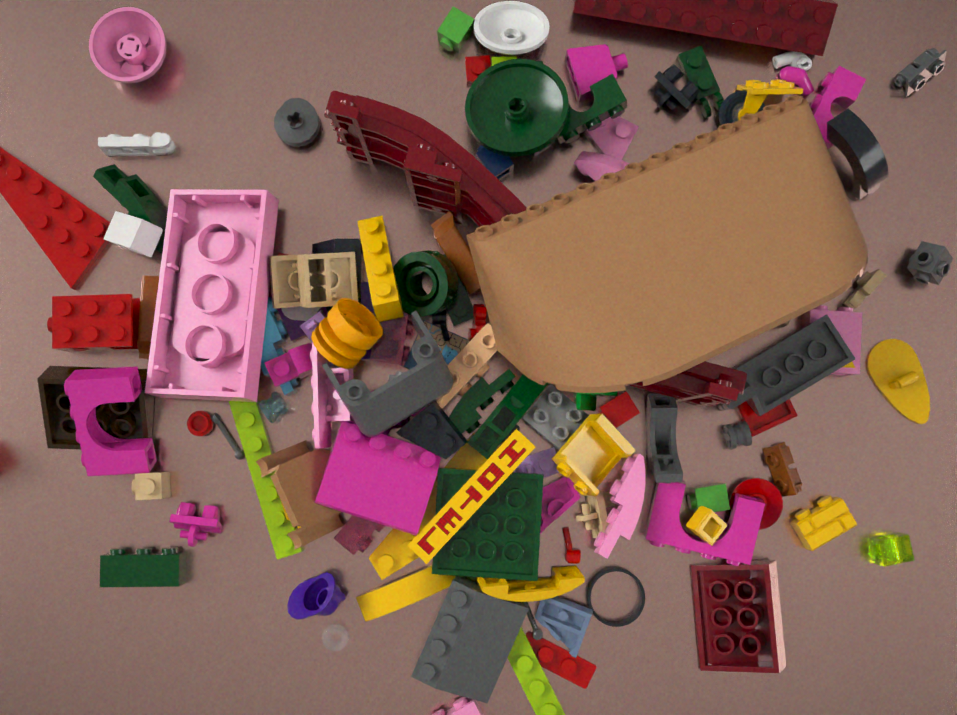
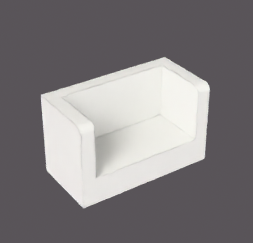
(133, 234)

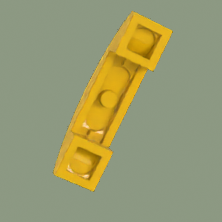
(561, 581)
(402, 593)

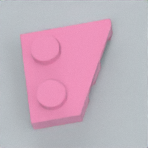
(613, 136)

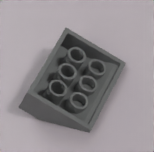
(469, 641)

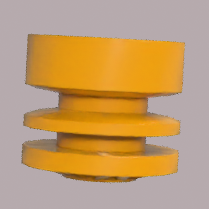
(346, 333)

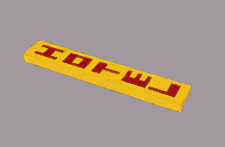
(471, 496)

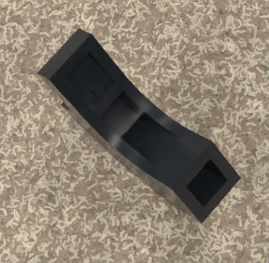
(861, 151)

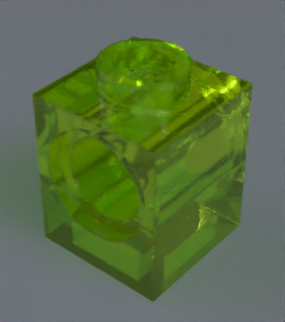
(890, 549)

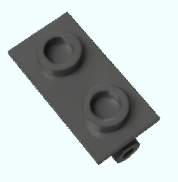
(928, 64)

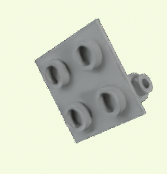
(554, 417)

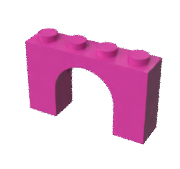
(100, 451)
(734, 543)

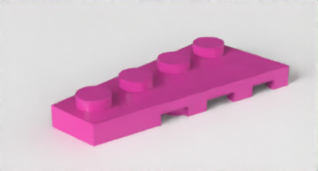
(556, 499)

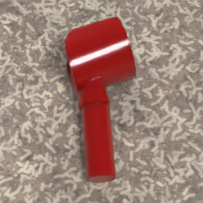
(571, 555)

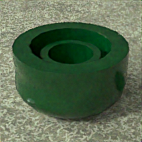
(408, 277)

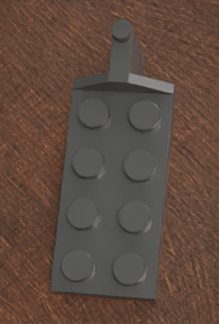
(792, 366)

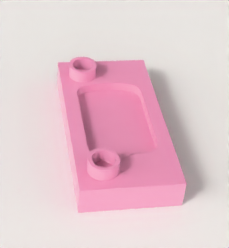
(212, 295)

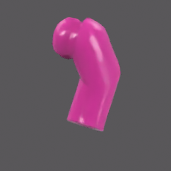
(799, 76)

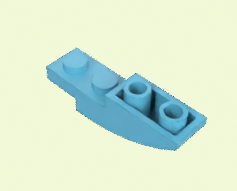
(273, 337)

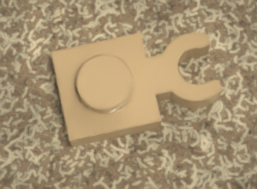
(867, 284)

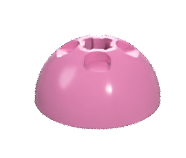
(117, 40)

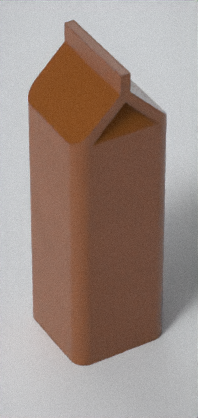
(454, 243)
(146, 314)

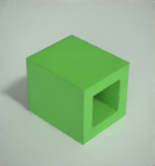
(455, 30)
(711, 496)

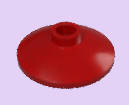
(768, 493)

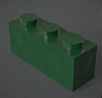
(143, 568)

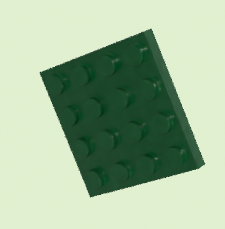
(500, 536)

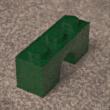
(608, 102)

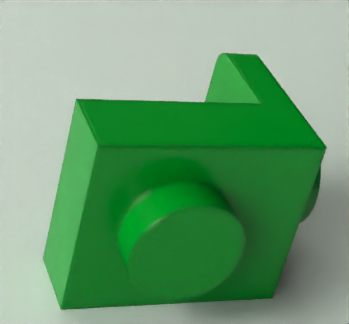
(588, 401)

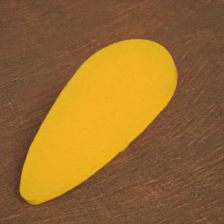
(900, 378)

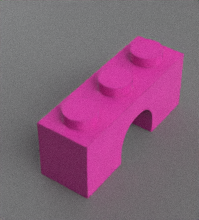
(839, 88)

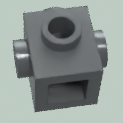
(930, 263)

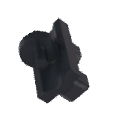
(668, 80)

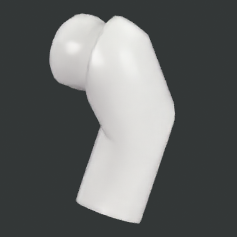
(793, 59)

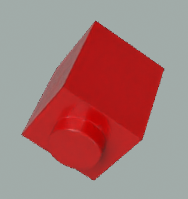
(619, 409)

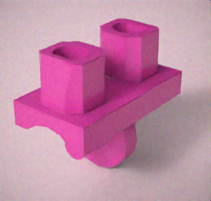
(186, 520)

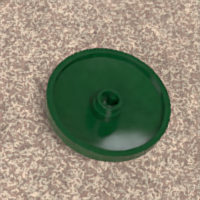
(517, 107)

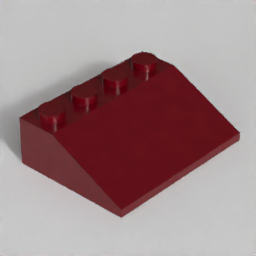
(739, 617)

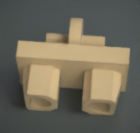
(595, 512)

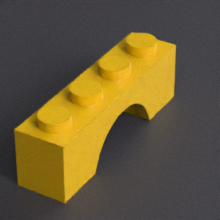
(380, 269)

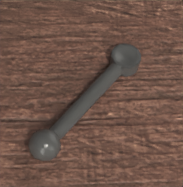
(239, 454)
(537, 633)

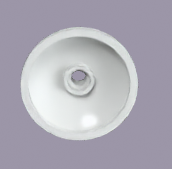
(511, 27)

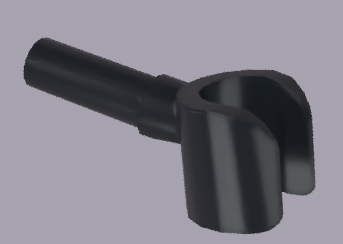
(440, 319)

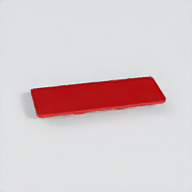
(562, 662)

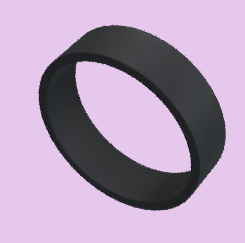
(630, 619)

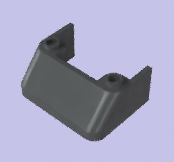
(403, 395)

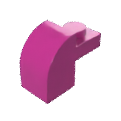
(290, 365)

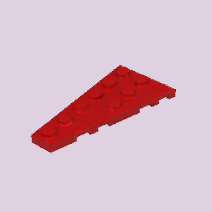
(57, 221)

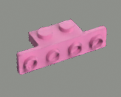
(326, 402)

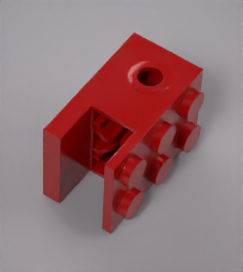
(94, 322)

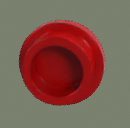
(200, 423)

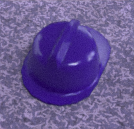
(315, 597)

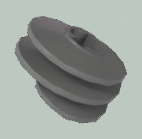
(290, 113)

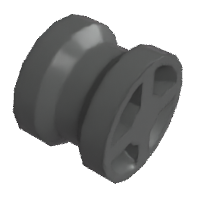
(737, 435)

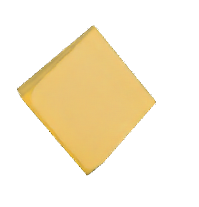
(706, 525)

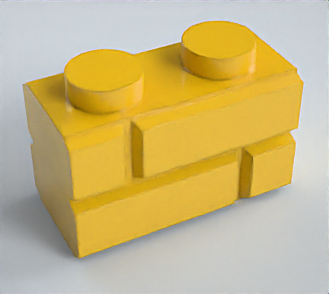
(823, 522)

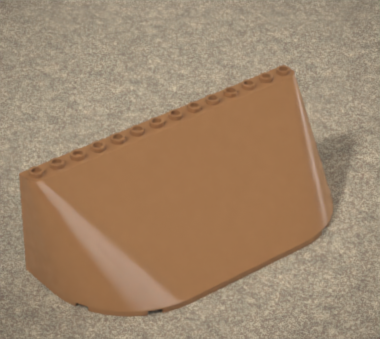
(672, 256)

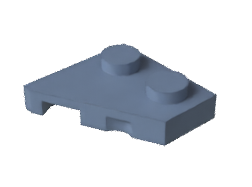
(564, 621)

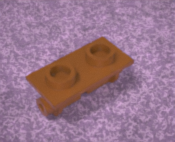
(778, 459)

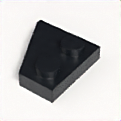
(433, 432)

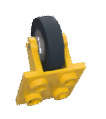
(751, 98)

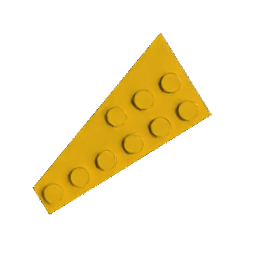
(393, 550)

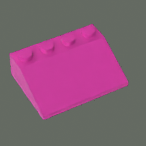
(378, 479)

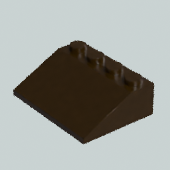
(119, 419)

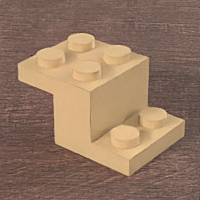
(312, 279)

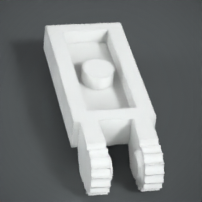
(137, 145)

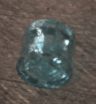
(273, 407)

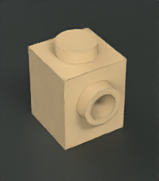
(151, 486)

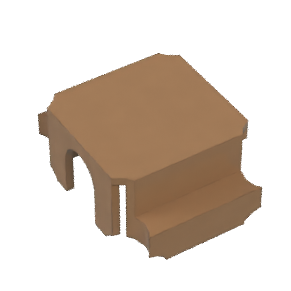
(297, 483)

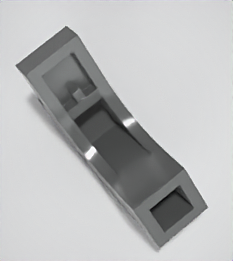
(661, 439)

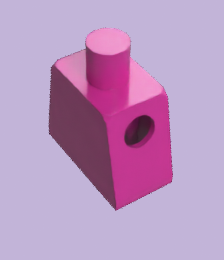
(591, 65)

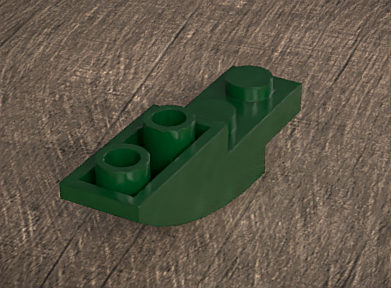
(134, 196)
(479, 395)
(506, 416)

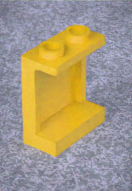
(592, 454)

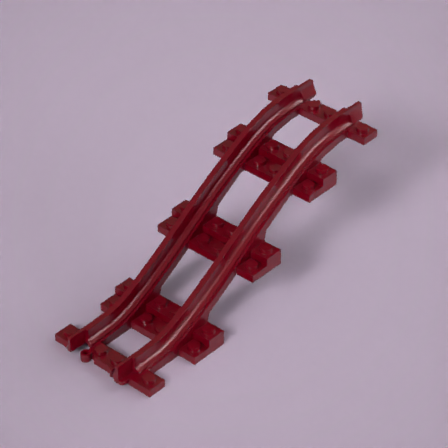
(451, 179)

